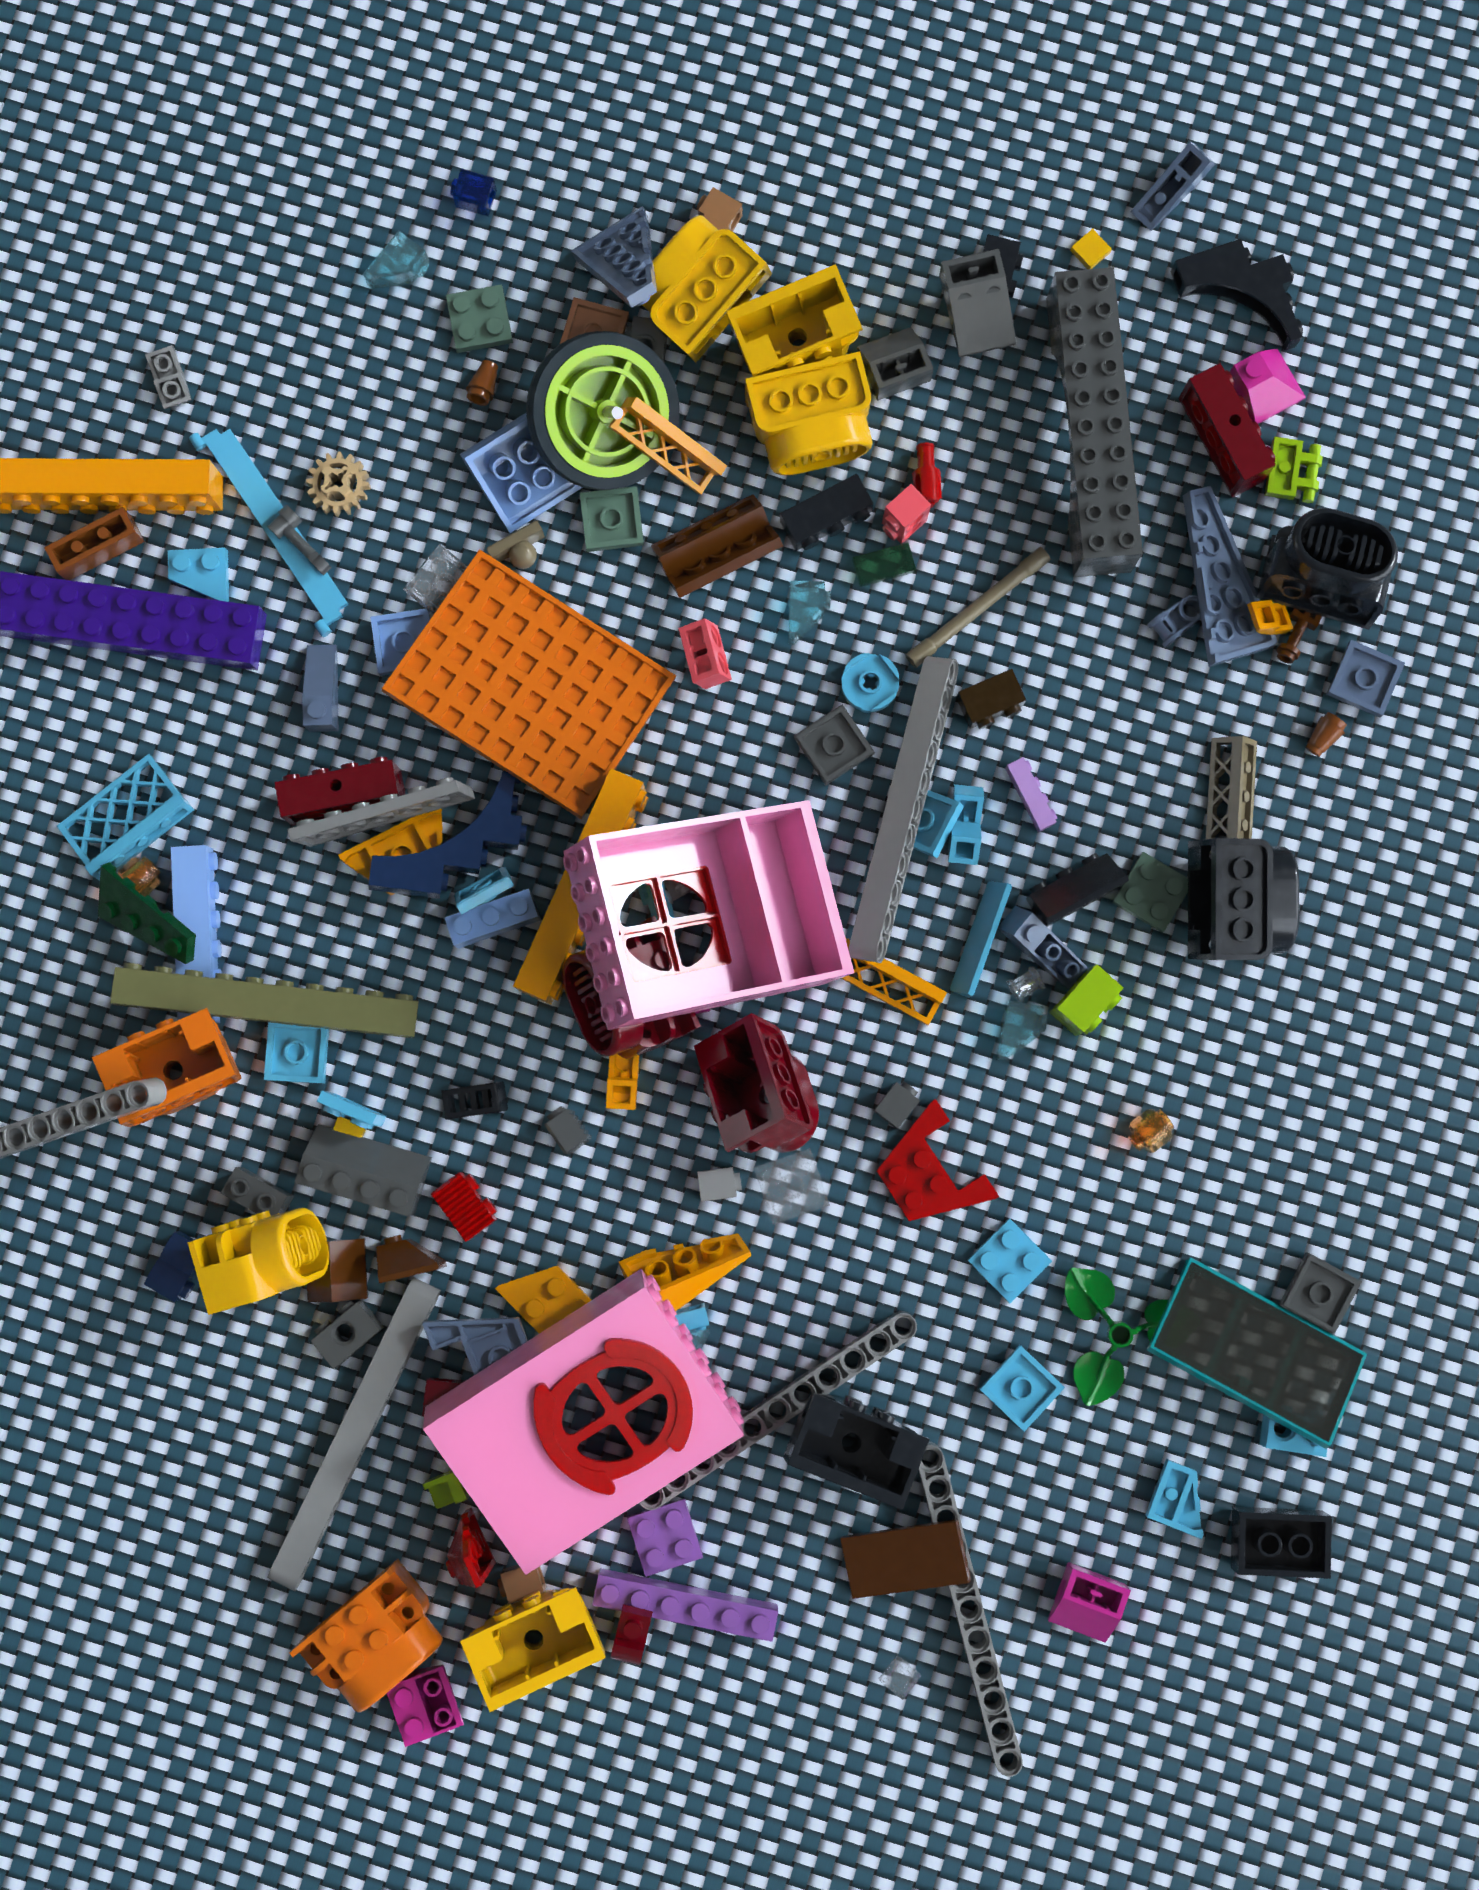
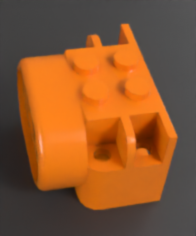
(188, 1041)
(372, 1639)

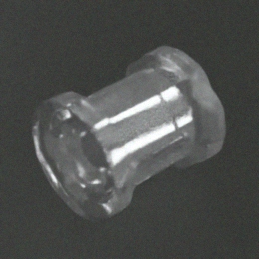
(1026, 984)

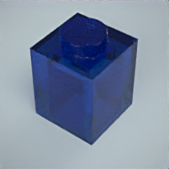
(473, 192)

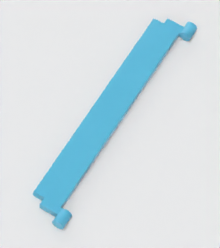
(265, 509)

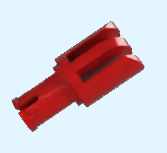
(927, 476)

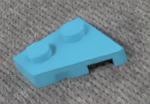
(201, 570)
(1177, 1499)

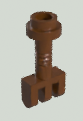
(1288, 651)

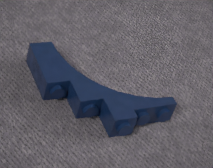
(423, 871)

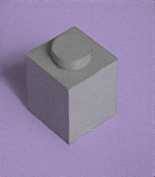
(718, 1184)

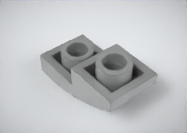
(168, 377)

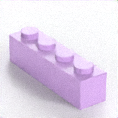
(1031, 795)

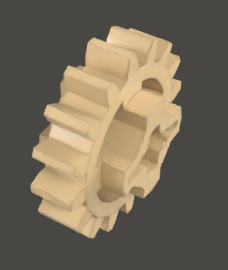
(330, 492)

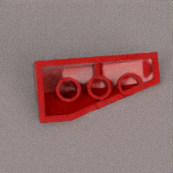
(469, 1553)

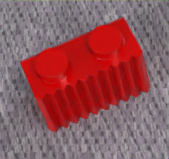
(465, 1206)

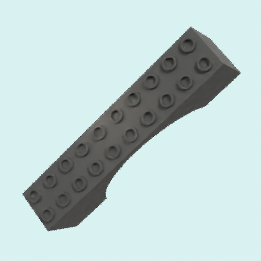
(1102, 473)

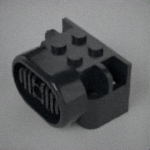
(1331, 566)
(1241, 899)
(876, 1465)

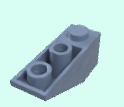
(1042, 946)

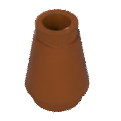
(482, 385)
(1325, 734)

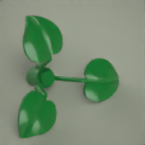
(1086, 1295)

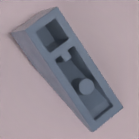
(1173, 185)
(320, 689)

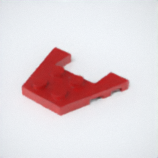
(919, 1179)

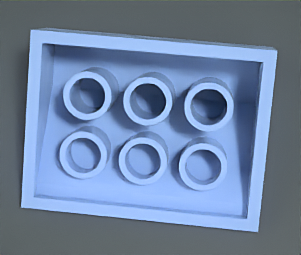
(515, 475)

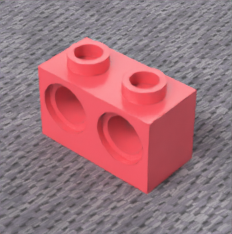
(905, 514)
(705, 653)

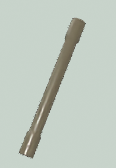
(1025, 569)

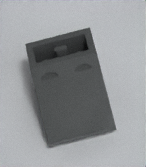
(978, 302)

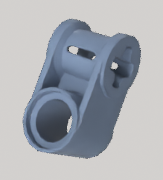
(1173, 622)

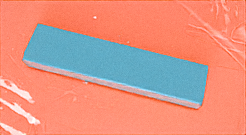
(980, 938)

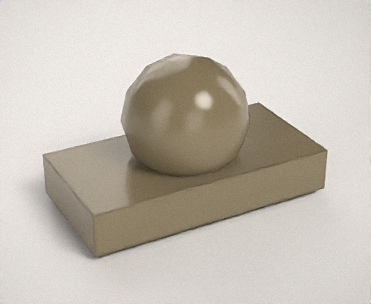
(518, 546)

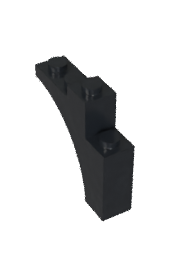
(1259, 286)

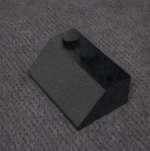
(1075, 888)

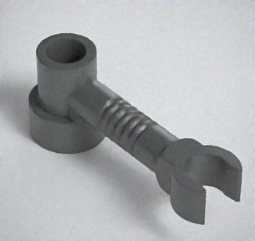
(285, 526)

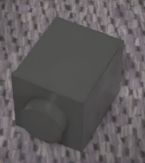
(897, 1104)

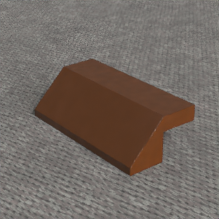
(716, 545)

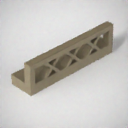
(1240, 790)

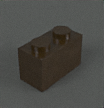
(991, 699)

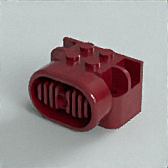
(586, 1004)
(757, 1088)

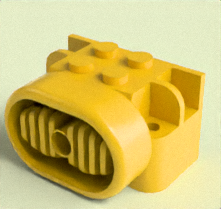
(700, 279)
(808, 310)
(812, 414)
(259, 1257)
(513, 1667)

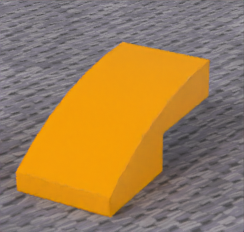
(1270, 617)
(622, 1082)

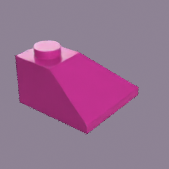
(1266, 384)

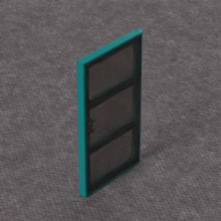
(1257, 1352)

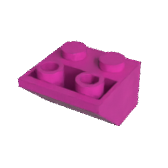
(1089, 1602)
(424, 1705)

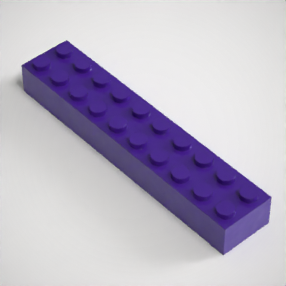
(131, 621)

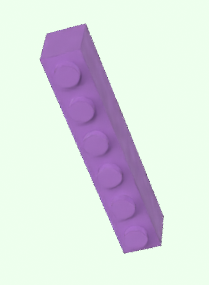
(687, 1604)

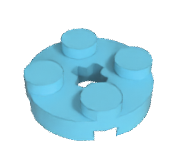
(872, 666)

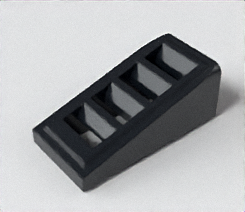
(498, 1097)

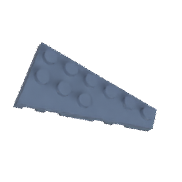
(622, 258)
(1221, 582)

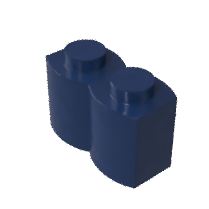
(174, 1269)

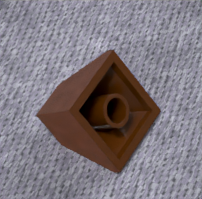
(404, 1259)

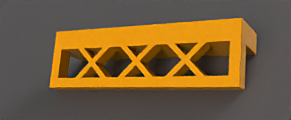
(675, 437)
(902, 977)

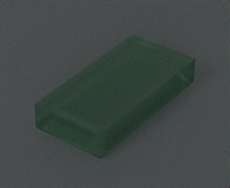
(884, 564)

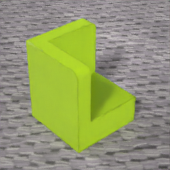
(446, 1489)

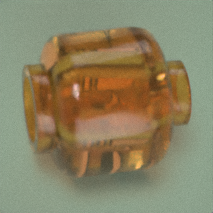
(142, 873)
(1151, 1130)

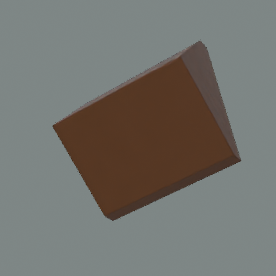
(345, 1273)

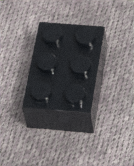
(1281, 1542)

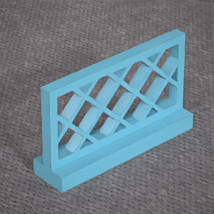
(133, 839)

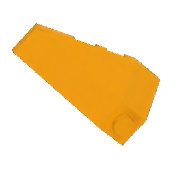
(690, 1269)

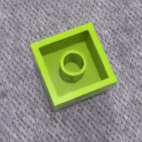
(1087, 1000)

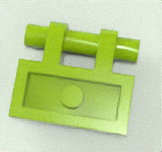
(1284, 478)

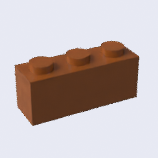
(94, 544)

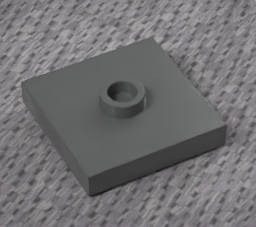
(834, 745)
(1320, 1293)

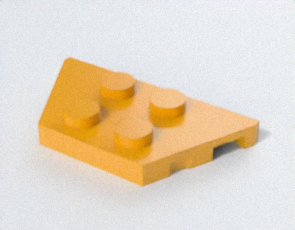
(405, 838)
(544, 1297)

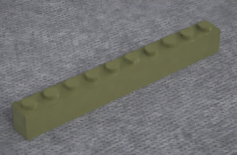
(264, 1002)

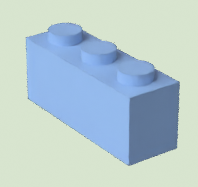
(492, 918)

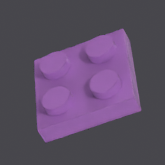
(665, 1537)

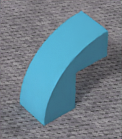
(966, 833)

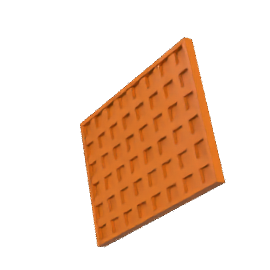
(529, 684)

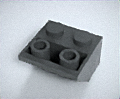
(896, 363)

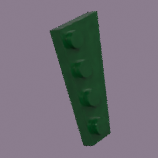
(141, 917)

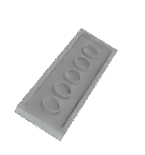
(387, 811)

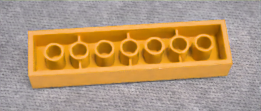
(109, 485)
(559, 930)

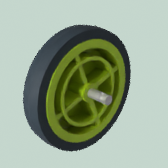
(580, 395)

